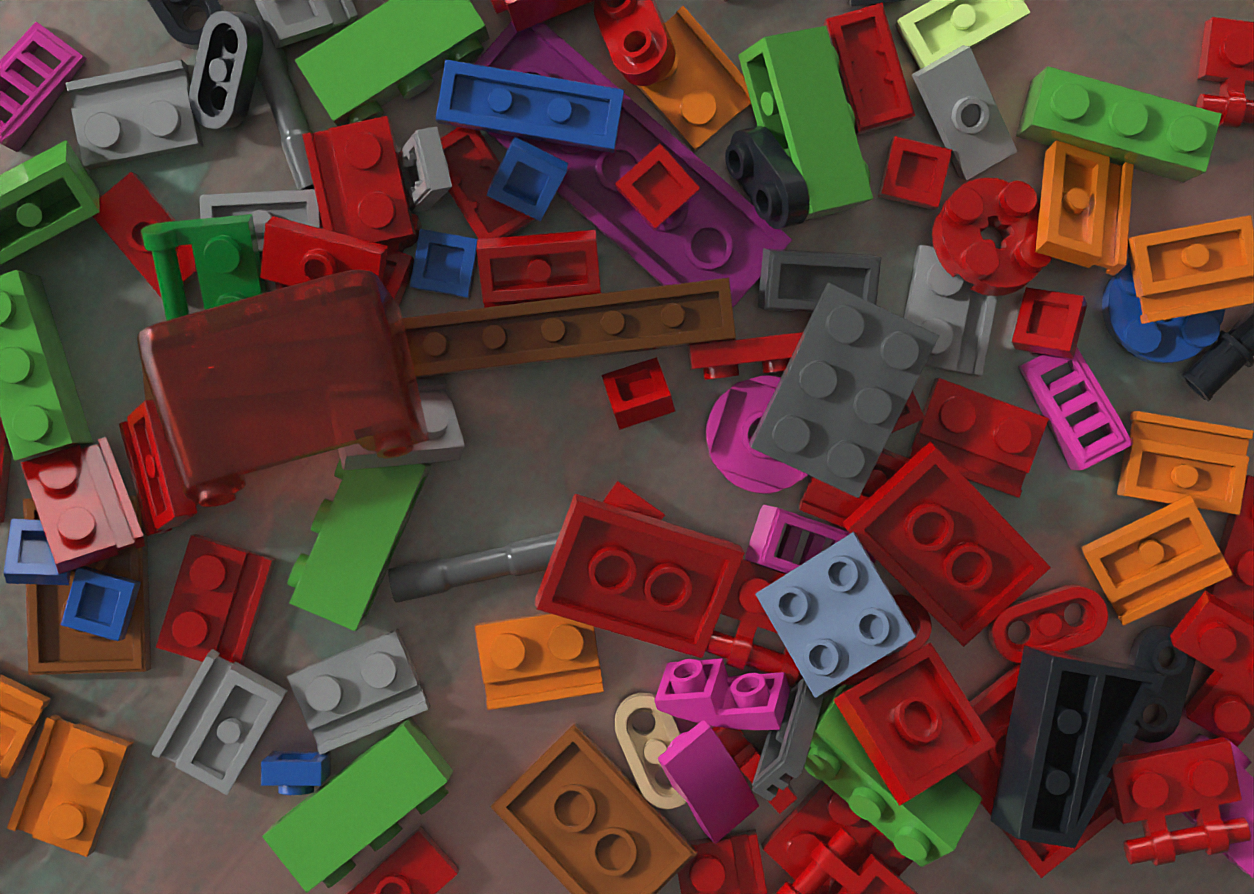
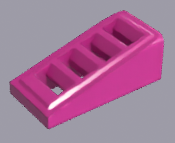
(29, 114)
(1104, 416)
(768, 532)

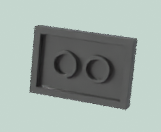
(843, 390)

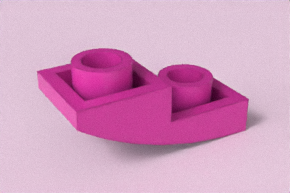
(705, 692)
(708, 781)

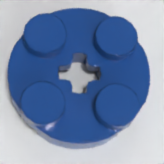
(1159, 340)

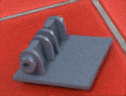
(835, 615)

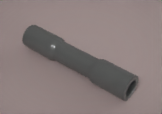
(285, 108)
(441, 574)

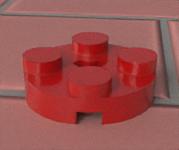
(963, 251)

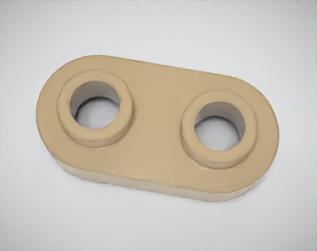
(644, 748)

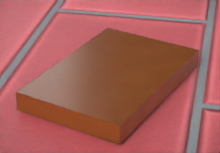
(71, 651)
(592, 822)

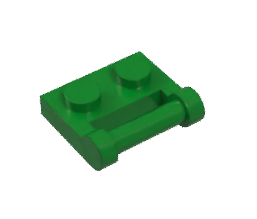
(223, 255)

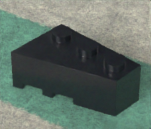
(1063, 741)

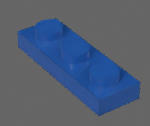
(529, 106)

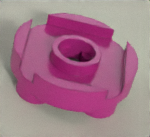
(729, 438)

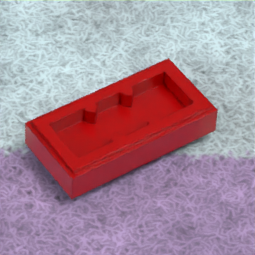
(870, 68)
(471, 173)
(125, 212)
(304, 253)
(411, 868)

